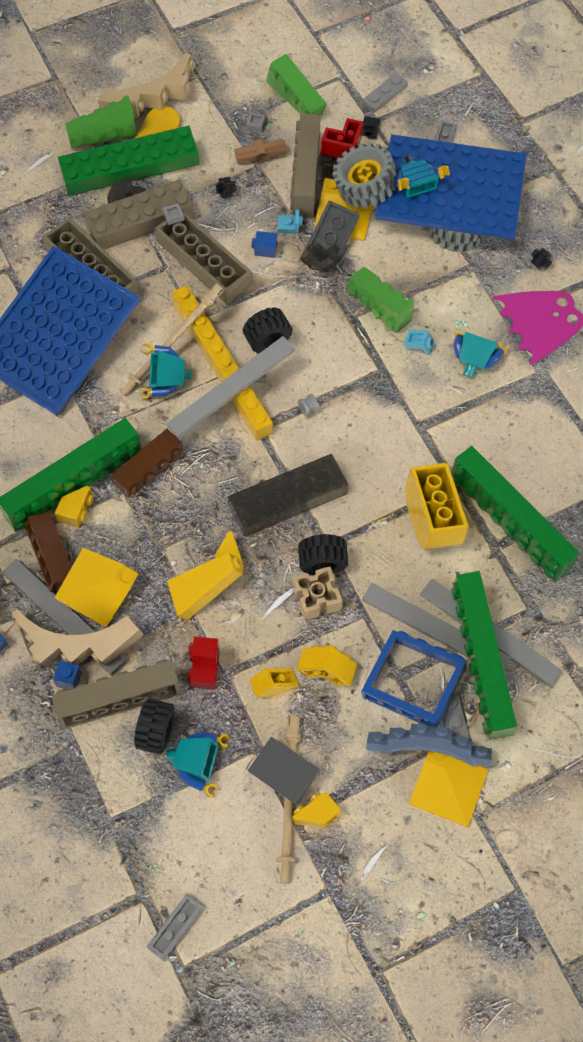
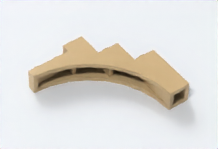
(155, 94)
(74, 649)

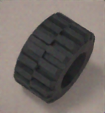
(266, 328)
(322, 552)
(154, 726)

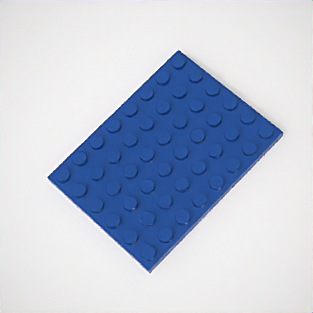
(475, 198)
(59, 329)

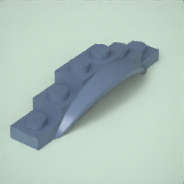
(430, 738)

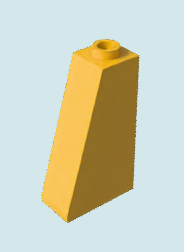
(202, 584)

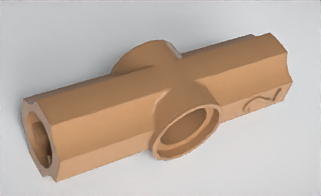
(260, 151)

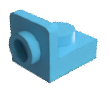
(289, 223)
(419, 340)

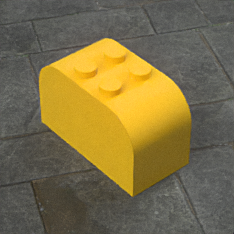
(435, 507)

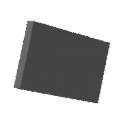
(334, 227)
(284, 770)

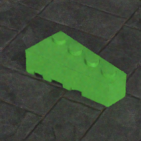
(294, 86)
(103, 124)
(381, 299)

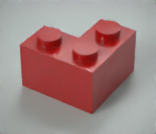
(337, 142)
(205, 657)

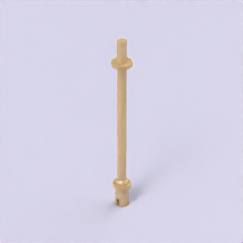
(207, 301)
(292, 737)

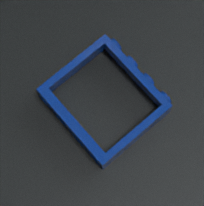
(400, 706)

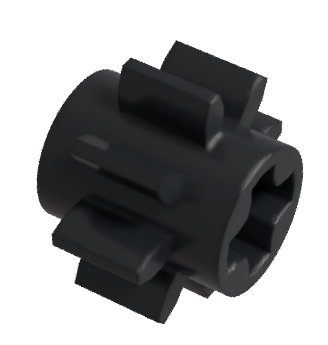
(225, 187)
(541, 258)

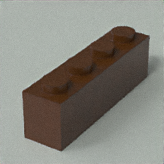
(147, 463)
(48, 549)

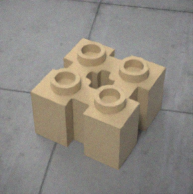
(322, 584)

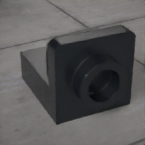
(371, 126)

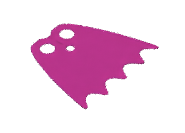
(535, 321)

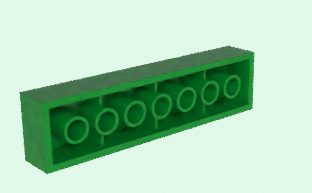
(129, 160)
(70, 473)
(514, 514)
(484, 656)

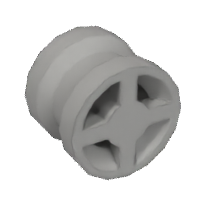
(308, 405)

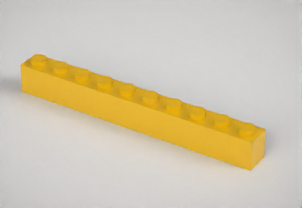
(222, 363)

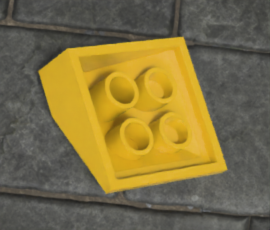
(331, 193)
(96, 586)
(448, 788)

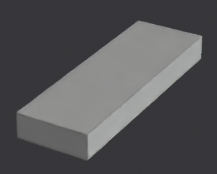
(175, 927)

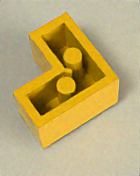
(327, 664)

